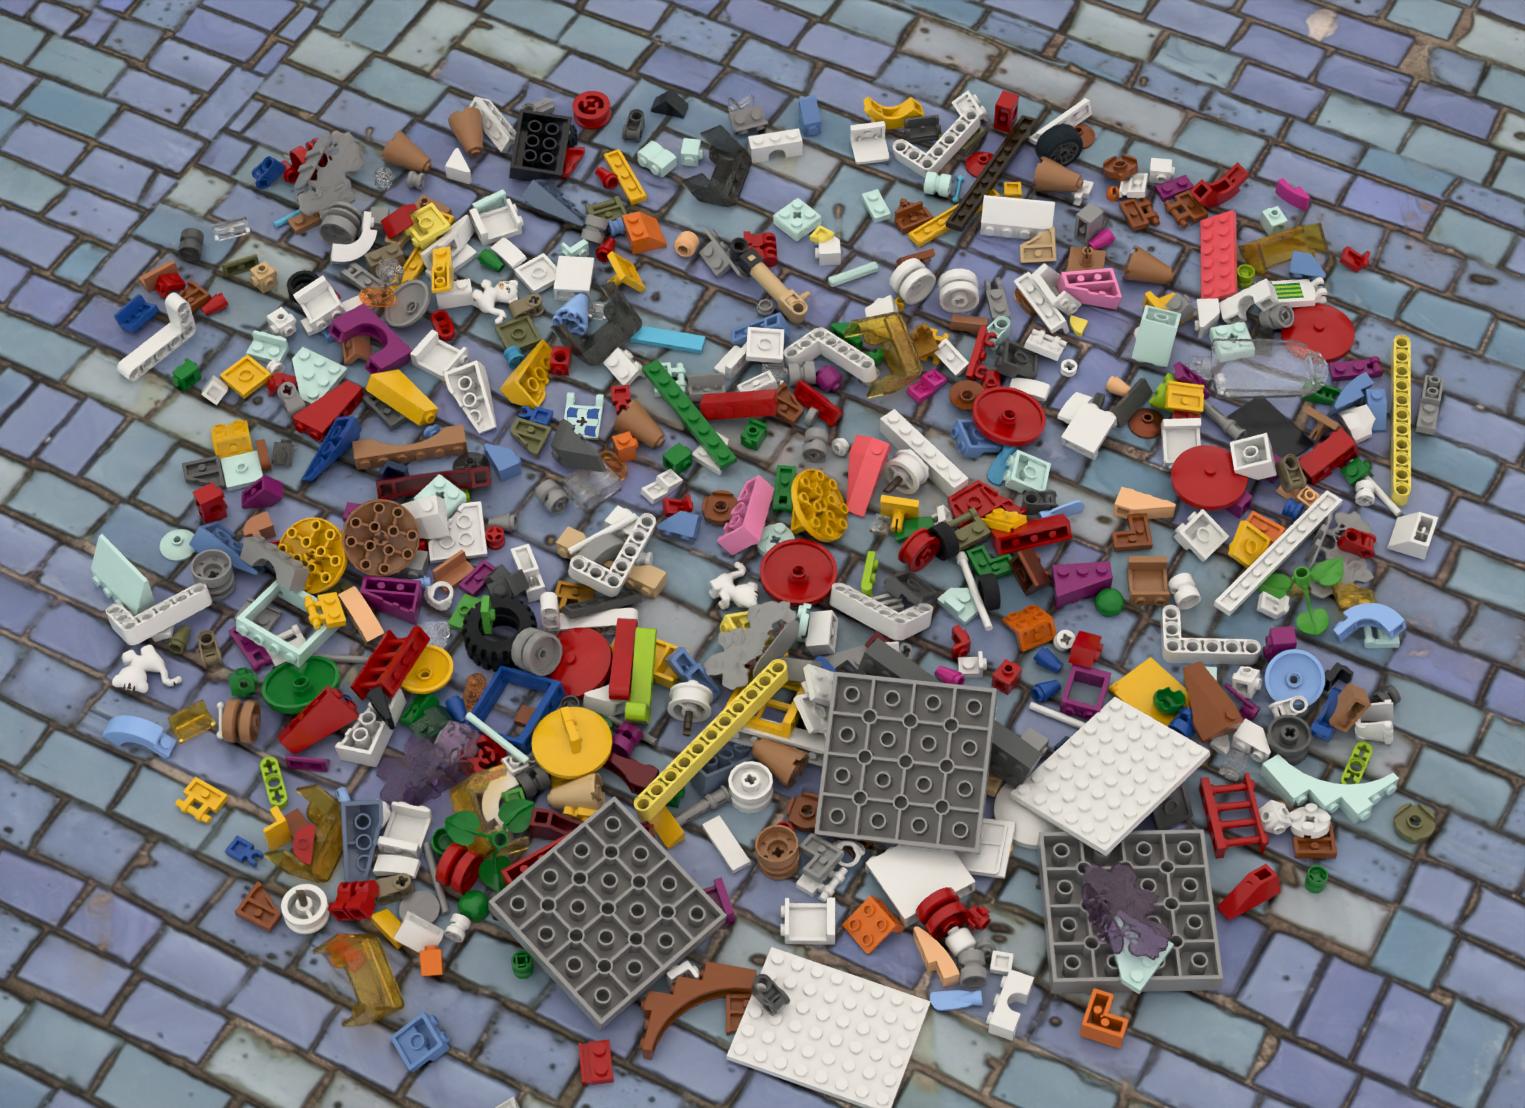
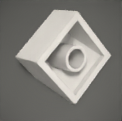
(1253, 457)

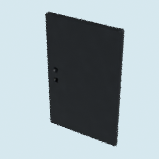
(1262, 417)

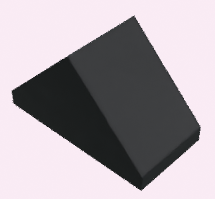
(670, 104)

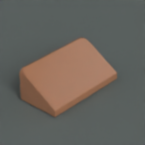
(967, 323)

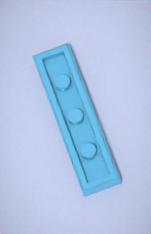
(669, 339)

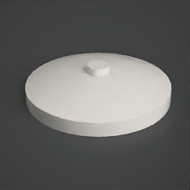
(1027, 822)

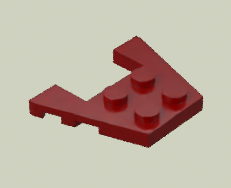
(983, 499)

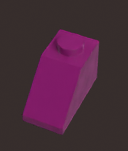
(262, 493)

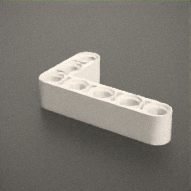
(940, 148)
(163, 342)
(835, 349)
(622, 561)
(878, 616)
(159, 617)
(602, 622)
(1202, 646)

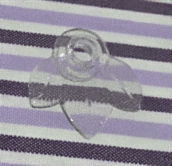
(437, 638)

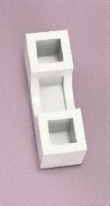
(762, 145)
(1235, 307)
(1003, 1020)

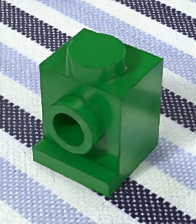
(186, 375)
(754, 434)

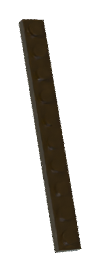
(991, 173)

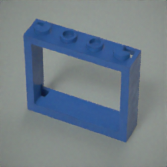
(553, 694)

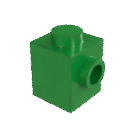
(678, 458)

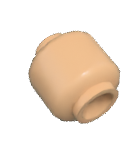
(686, 244)

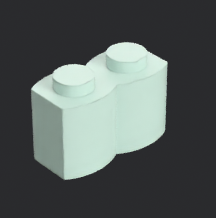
(657, 159)

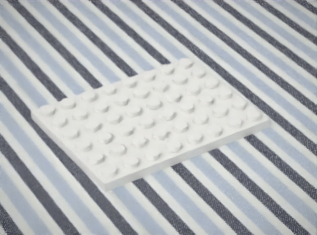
(1110, 775)
(833, 1034)

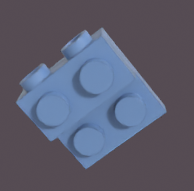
(971, 440)
(420, 1041)

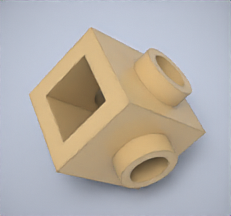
(263, 277)

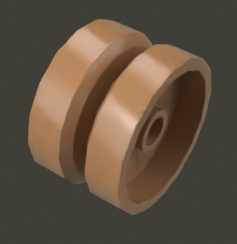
(241, 721)

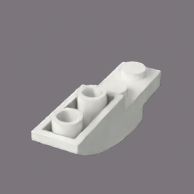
(455, 238)

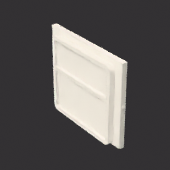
(994, 851)

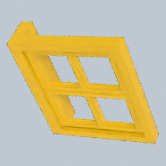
(790, 719)

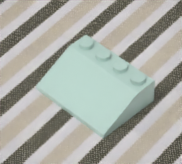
(120, 578)

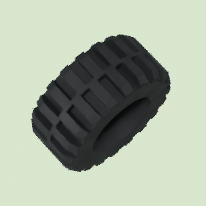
(492, 653)

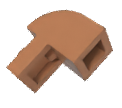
(259, 525)

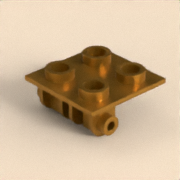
(924, 340)

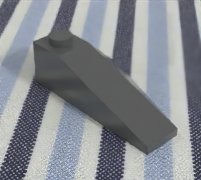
(573, 451)

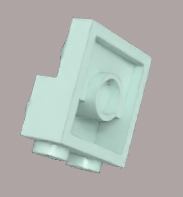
(1026, 472)

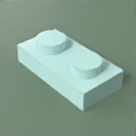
(876, 206)

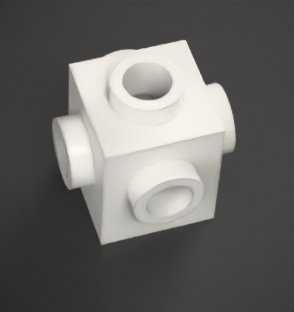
(281, 323)
(1246, 681)
(1274, 817)

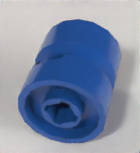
(1183, 723)

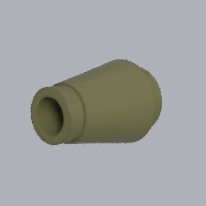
(179, 641)

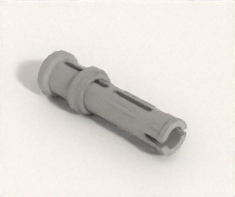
(1228, 425)
(709, 802)

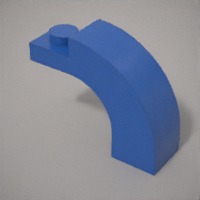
(1321, 727)

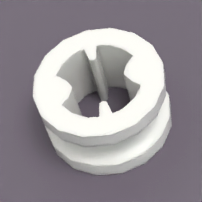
(275, 366)
(1073, 366)

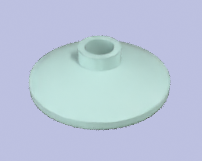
(177, 551)

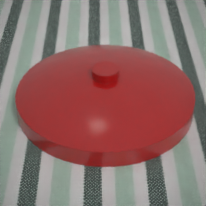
(1323, 331)
(1008, 416)
(1207, 478)
(798, 572)
(584, 661)

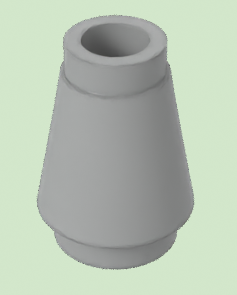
(507, 522)

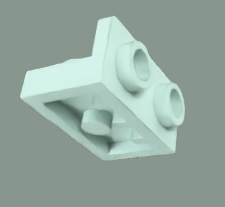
(268, 347)

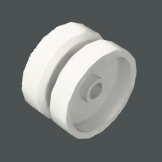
(912, 281)
(958, 291)
(750, 787)

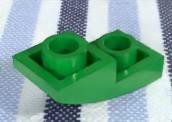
(912, 525)

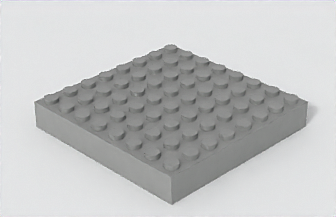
(906, 762)
(1165, 863)
(607, 913)

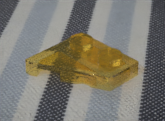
(1351, 595)

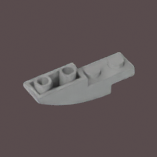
(1429, 405)

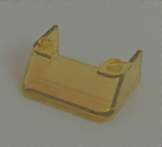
(1280, 246)
(898, 347)
(464, 798)
(327, 849)
(368, 974)

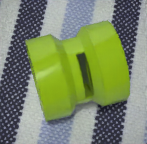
(1245, 276)

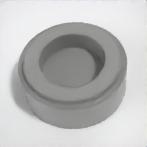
(811, 416)

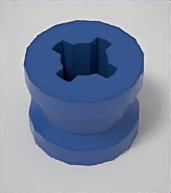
(1293, 509)

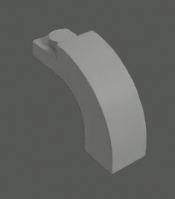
(602, 549)

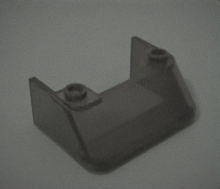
(729, 173)
(621, 326)

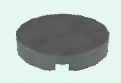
(421, 904)

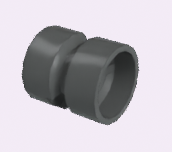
(190, 244)
(532, 781)

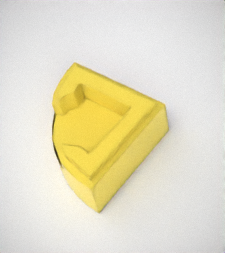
(821, 235)
(1078, 325)

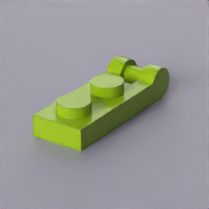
(869, 574)

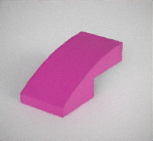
(1295, 197)
(927, 386)

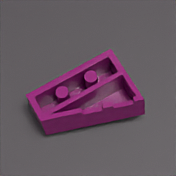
(1079, 581)
(394, 596)

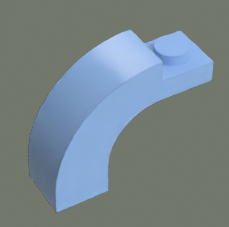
(1369, 615)
(139, 731)

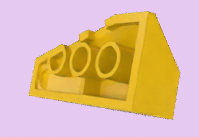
(529, 379)

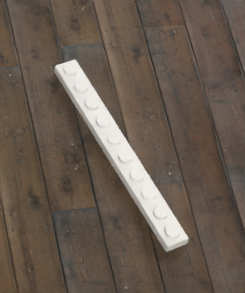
(1277, 553)

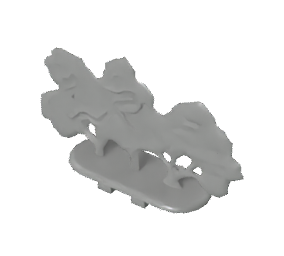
(331, 179)
(1353, 566)

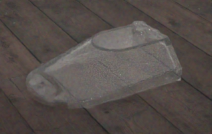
(1265, 369)

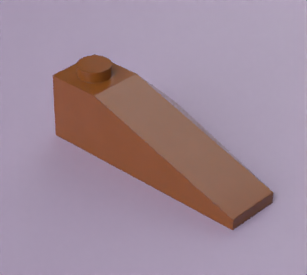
(1210, 705)

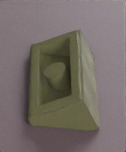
(240, 265)

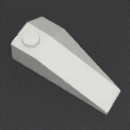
(473, 394)
(430, 516)

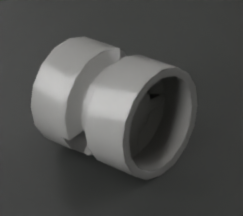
(594, 229)
(1277, 317)
(801, 372)
(815, 445)
(552, 496)
(971, 968)

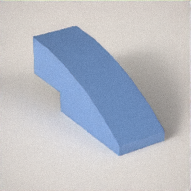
(1351, 394)
(687, 669)

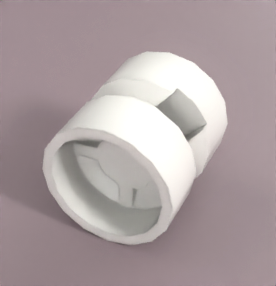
(1184, 592)

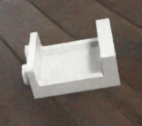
(497, 223)
(573, 277)
(1047, 280)
(320, 303)
(437, 356)
(1088, 430)
(1178, 437)
(406, 830)
(809, 922)

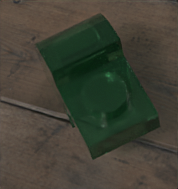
(432, 722)

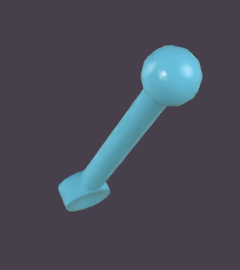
(960, 178)

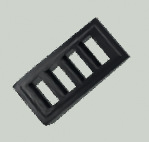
(379, 703)

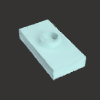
(491, 202)

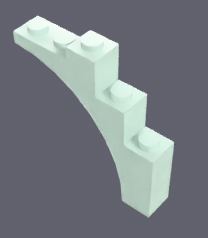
(1352, 799)

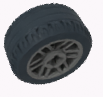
(1060, 144)

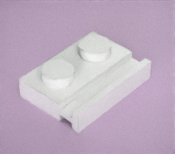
(1134, 186)

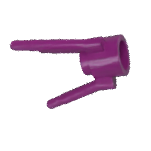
(1248, 709)

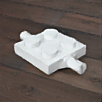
(813, 714)

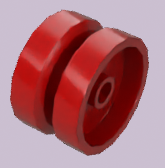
(459, 868)
(942, 912)

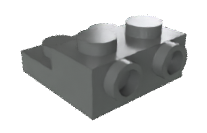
(1015, 360)
(910, 586)

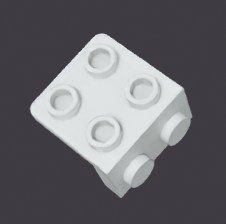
(869, 143)

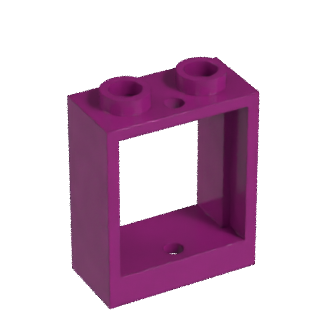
(1087, 676)

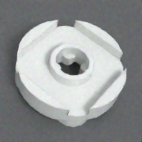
(1303, 818)

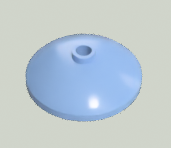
(1304, 667)

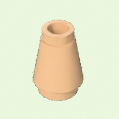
(1117, 386)

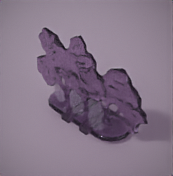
(420, 763)
(1128, 904)

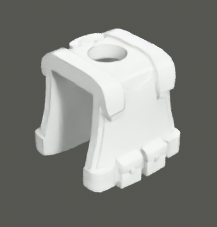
(1381, 729)

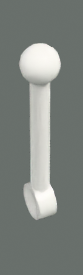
(220, 705)

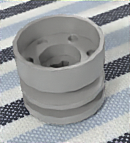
(341, 223)
(216, 571)

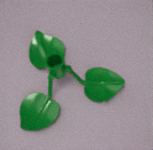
(464, 825)

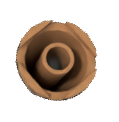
(468, 130)
(406, 154)
(1055, 178)
(1146, 268)
(640, 425)
(781, 760)

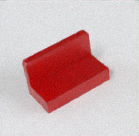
(398, 220)

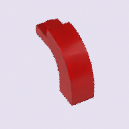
(1222, 190)

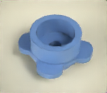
(431, 431)

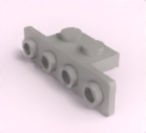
(717, 256)

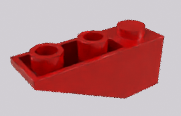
(1251, 891)

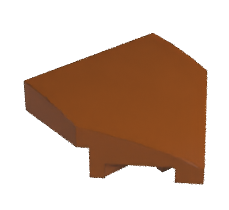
(911, 216)

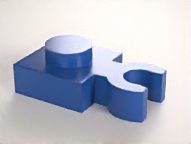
(538, 415)
(243, 850)

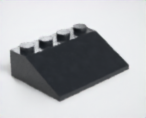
(539, 146)

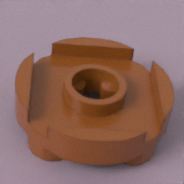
(1120, 168)
(718, 498)
(795, 815)

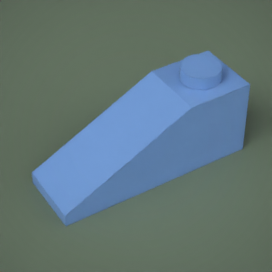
(775, 321)

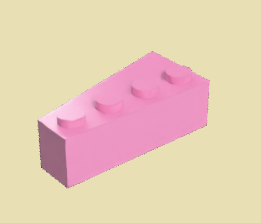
(748, 516)

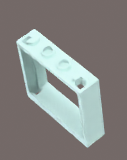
(270, 641)

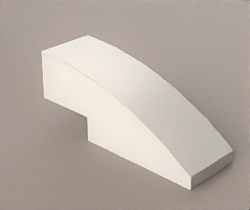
(525, 560)

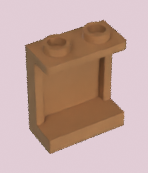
(1147, 580)

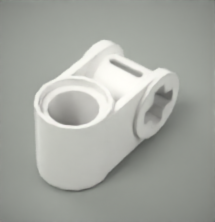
(1286, 707)

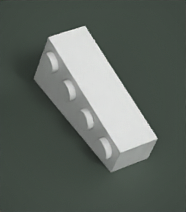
(370, 734)

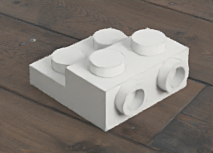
(1200, 535)

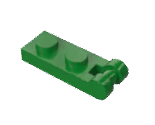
(783, 485)

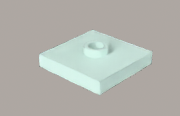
(241, 470)

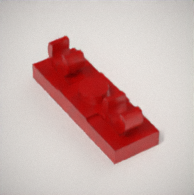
(979, 354)
(812, 398)

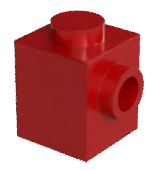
(1006, 676)

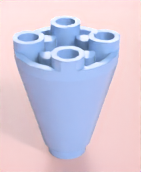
(574, 314)

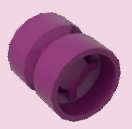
(626, 739)

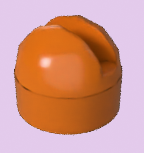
(1109, 195)

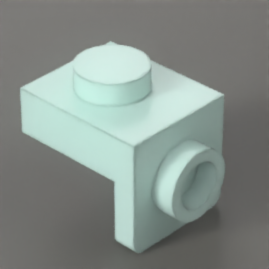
(580, 249)

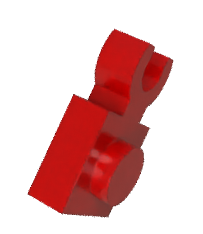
(620, 397)

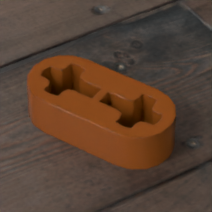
(263, 455)

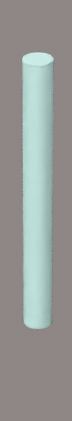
(497, 738)

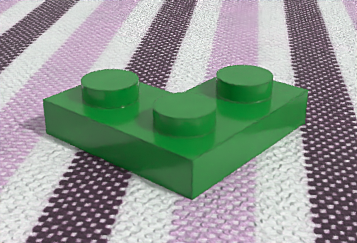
(983, 564)

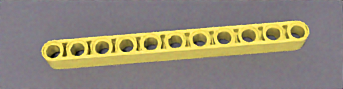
(1400, 420)
(774, 677)

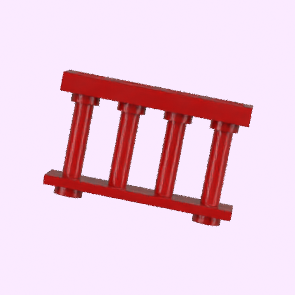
(399, 667)
(1217, 826)

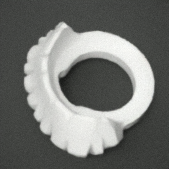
(429, 596)
(857, 847)

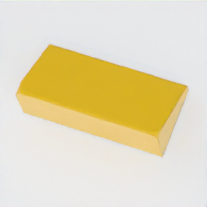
(667, 828)
(387, 925)

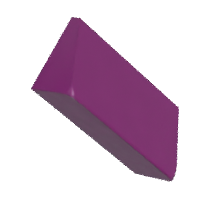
(307, 763)

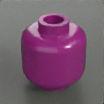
(828, 379)

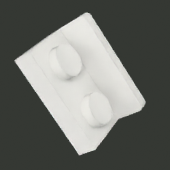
(968, 101)

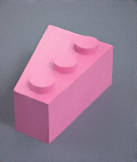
(1092, 287)

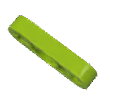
(276, 775)
(1357, 775)

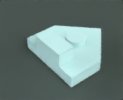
(959, 604)

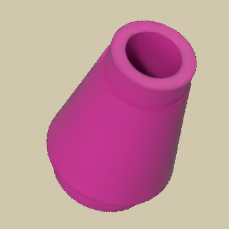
(1102, 239)
(949, 676)

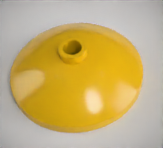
(430, 671)

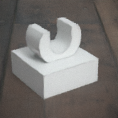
(943, 514)

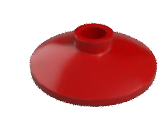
(976, 162)

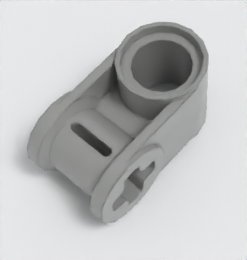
(293, 402)

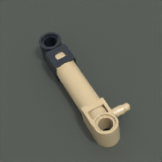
(752, 265)

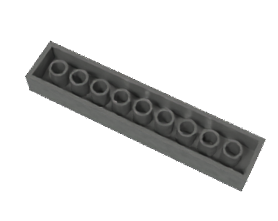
(1010, 755)

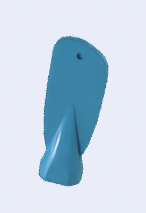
(999, 466)

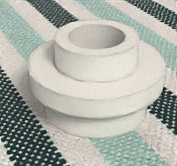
(840, 446)

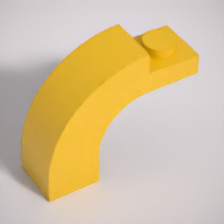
(894, 115)

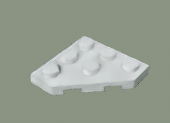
(465, 534)

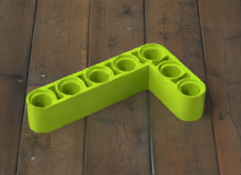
(639, 708)

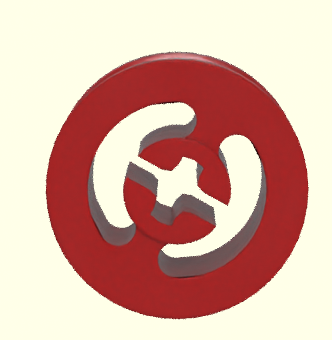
(589, 104)
(919, 549)
(484, 757)

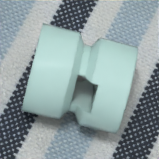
(936, 183)

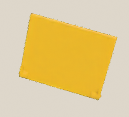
(1141, 684)

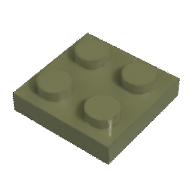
(519, 333)

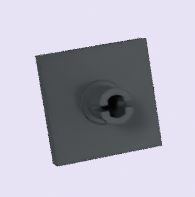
(1173, 809)

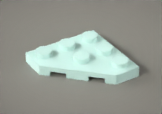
(316, 374)
(1134, 970)

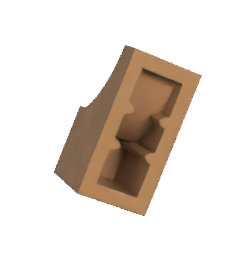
(1350, 707)

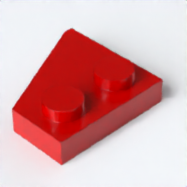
(572, 159)

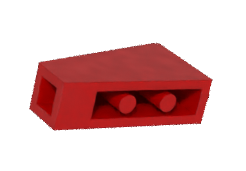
(320, 415)
(318, 720)

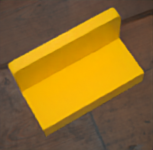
(278, 832)

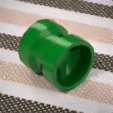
(1316, 879)
(524, 969)

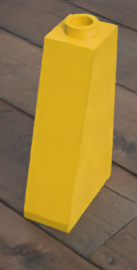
(403, 396)

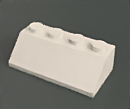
(1015, 217)

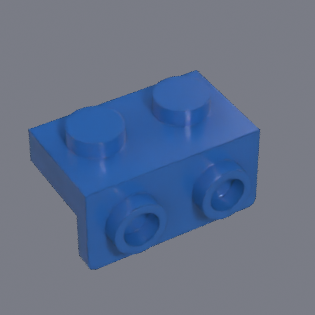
(135, 314)

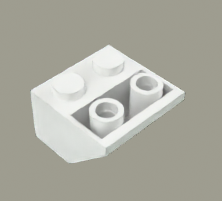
(1413, 534)

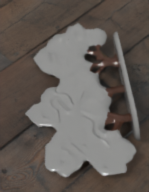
(744, 645)

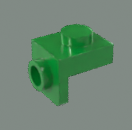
(1356, 471)

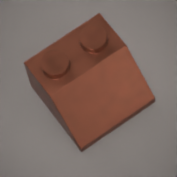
(1029, 571)

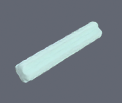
(853, 274)

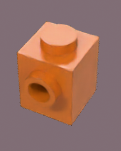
(625, 446)
(431, 961)

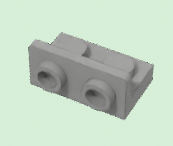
(747, 119)

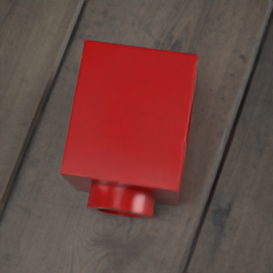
(560, 360)

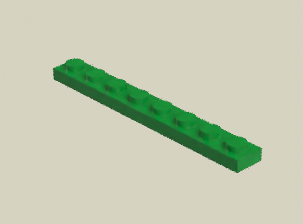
(689, 414)

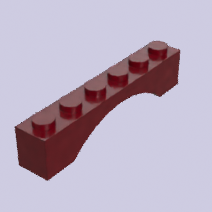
(413, 484)
(632, 773)
(553, 825)

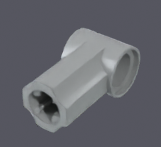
(542, 106)

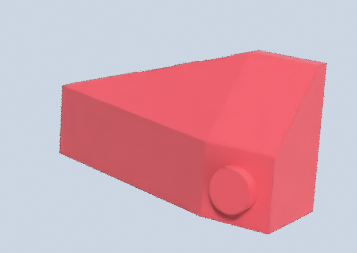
(866, 465)

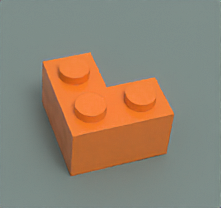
(1100, 1024)

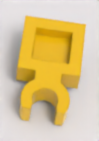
(580, 814)

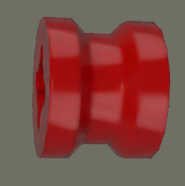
(491, 534)

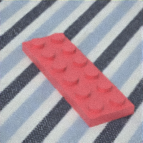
(1219, 256)

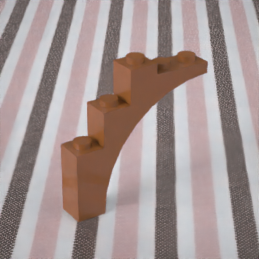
(664, 1008)

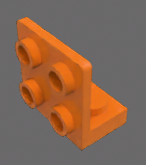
(1031, 626)
(872, 924)

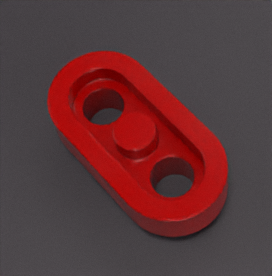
(444, 327)

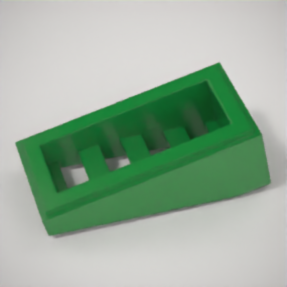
(1321, 398)

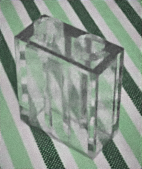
(591, 488)

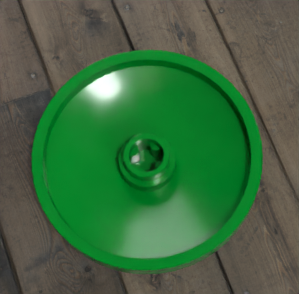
(292, 688)

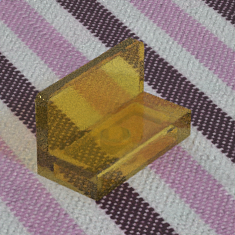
(191, 721)

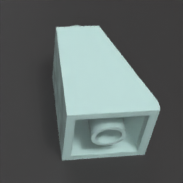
(1156, 336)

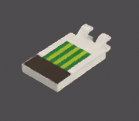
(1300, 292)

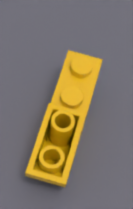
(442, 270)

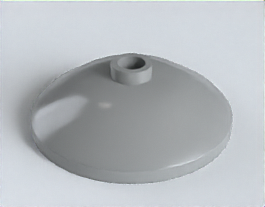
(410, 304)

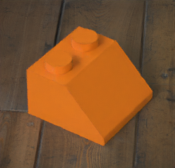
(643, 232)

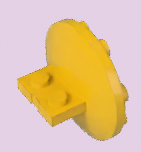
(817, 506)
(320, 549)
(571, 742)

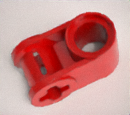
(1357, 542)

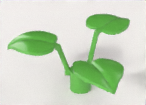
(1326, 572)

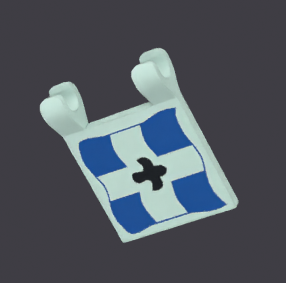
(585, 418)

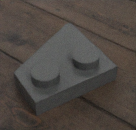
(204, 472)

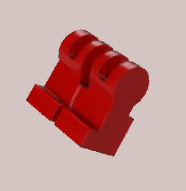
(765, 246)
(354, 900)

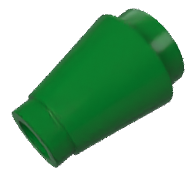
(490, 260)

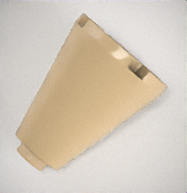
(581, 792)

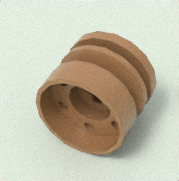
(778, 852)

